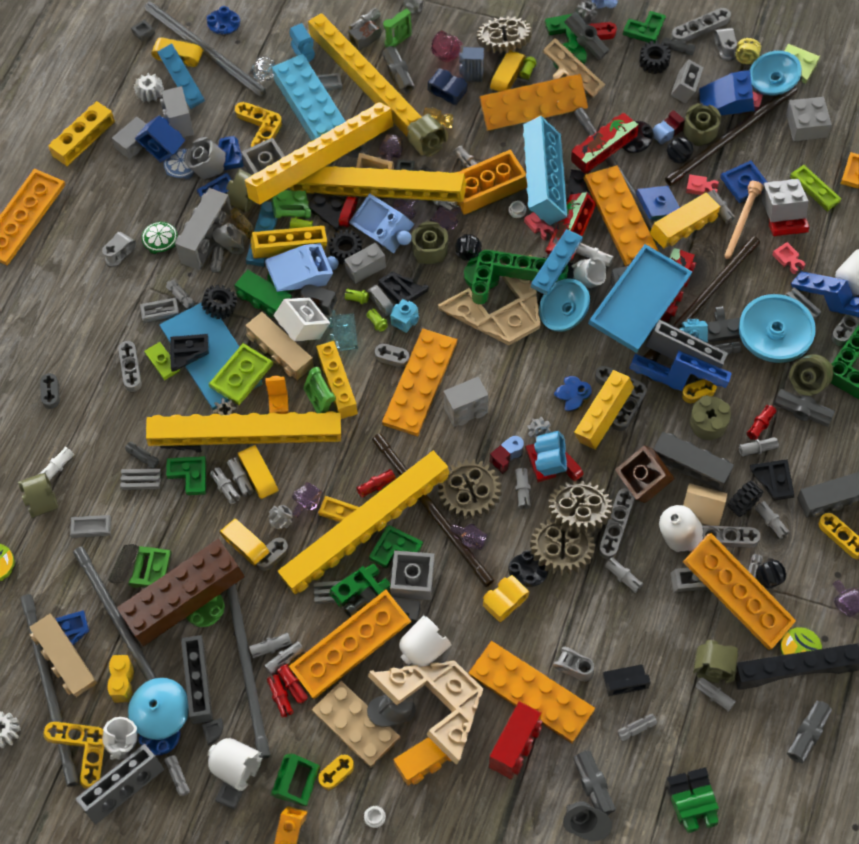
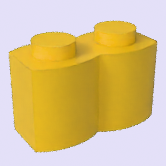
(505, 598)
(121, 676)

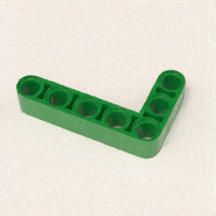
(512, 269)
(845, 367)

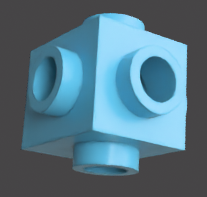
(404, 315)
(696, 328)

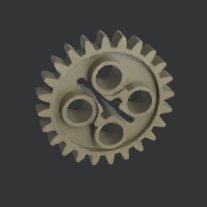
(517, 34)
(485, 483)
(580, 506)
(548, 541)

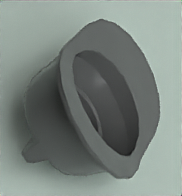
(386, 713)
(587, 821)

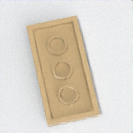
(348, 718)

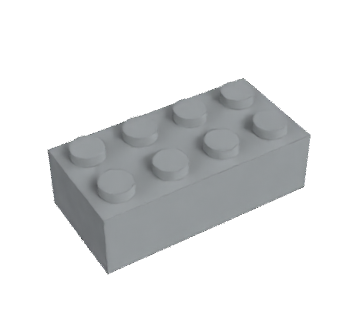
(197, 237)

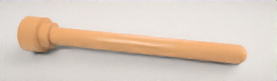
(754, 189)

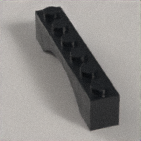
(767, 670)

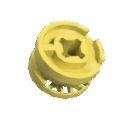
(747, 52)

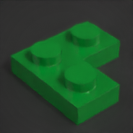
(556, 25)
(645, 31)
(190, 468)
(392, 540)

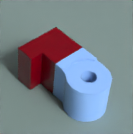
(668, 128)
(506, 452)

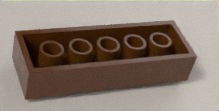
(180, 592)

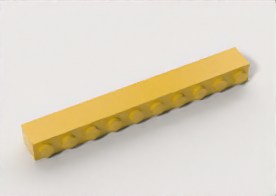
(361, 71)
(318, 153)
(385, 183)
(243, 429)
(364, 522)

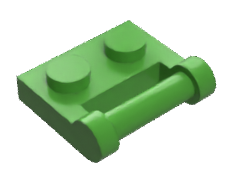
(402, 28)
(291, 200)
(318, 391)
(156, 568)

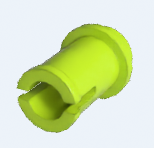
(529, 64)
(299, 223)
(358, 296)
(380, 323)

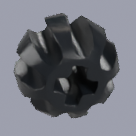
(680, 150)
(468, 247)
(771, 574)

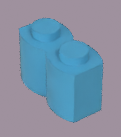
(302, 42)
(551, 453)

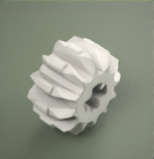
(148, 88)
(10, 729)

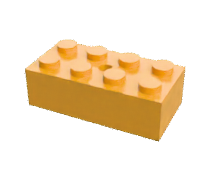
(492, 181)

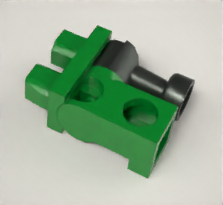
(361, 584)

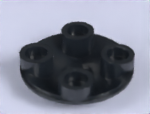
(642, 141)
(527, 570)

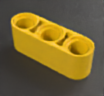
(188, 52)
(507, 71)
(258, 472)
(244, 542)

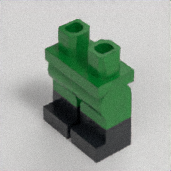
(693, 799)

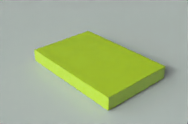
(241, 374)

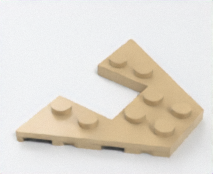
(506, 323)
(450, 685)

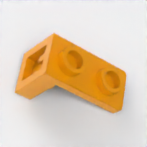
(277, 395)
(290, 825)

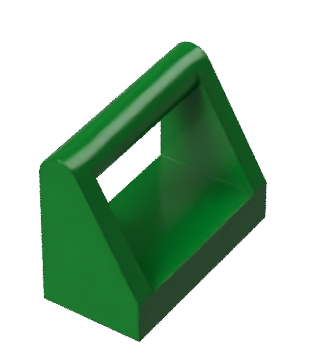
(286, 774)

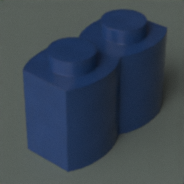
(447, 86)

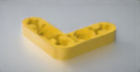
(264, 122)
(828, 530)
(89, 746)

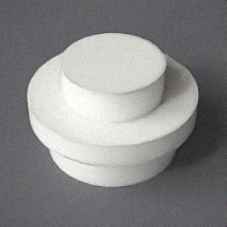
(517, 209)
(374, 816)

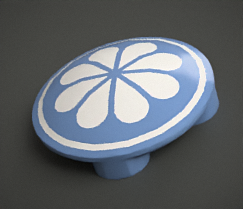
(176, 166)

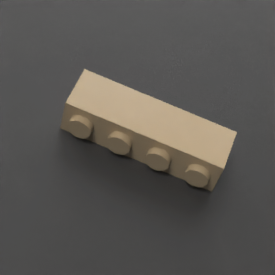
(279, 346)
(63, 655)

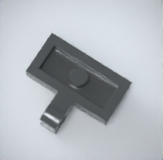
(721, 328)

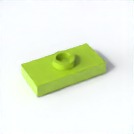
(161, 360)

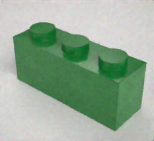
(260, 293)

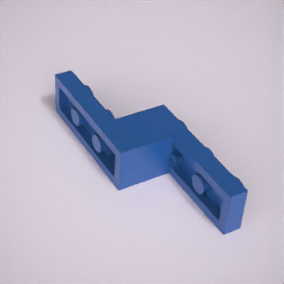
(835, 290)
(680, 370)

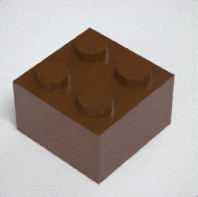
(644, 474)

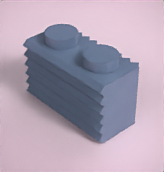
(472, 64)

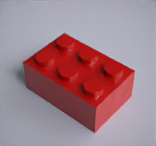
(516, 740)

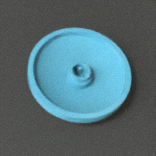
(777, 328)

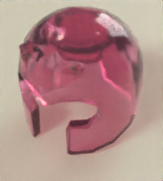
(446, 47)

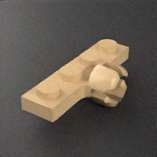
(570, 65)

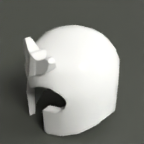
(590, 273)
(119, 737)

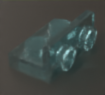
(344, 331)

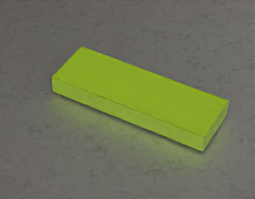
(816, 188)

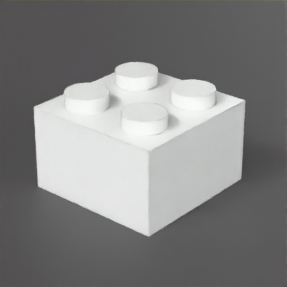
(301, 319)

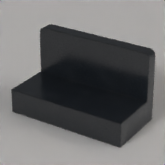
(626, 680)

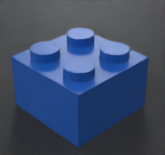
(160, 138)

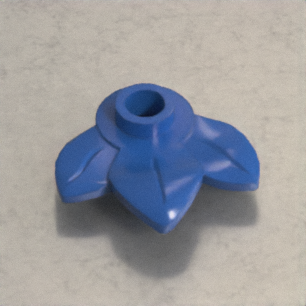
(571, 394)

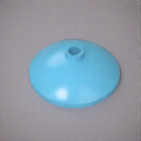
(775, 66)
(562, 297)
(166, 716)

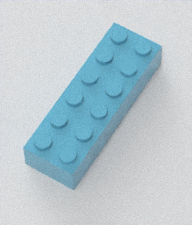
(307, 96)
(545, 171)

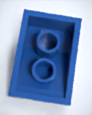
(729, 94)

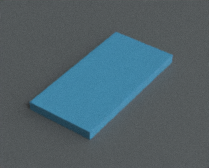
(640, 298)
(221, 347)

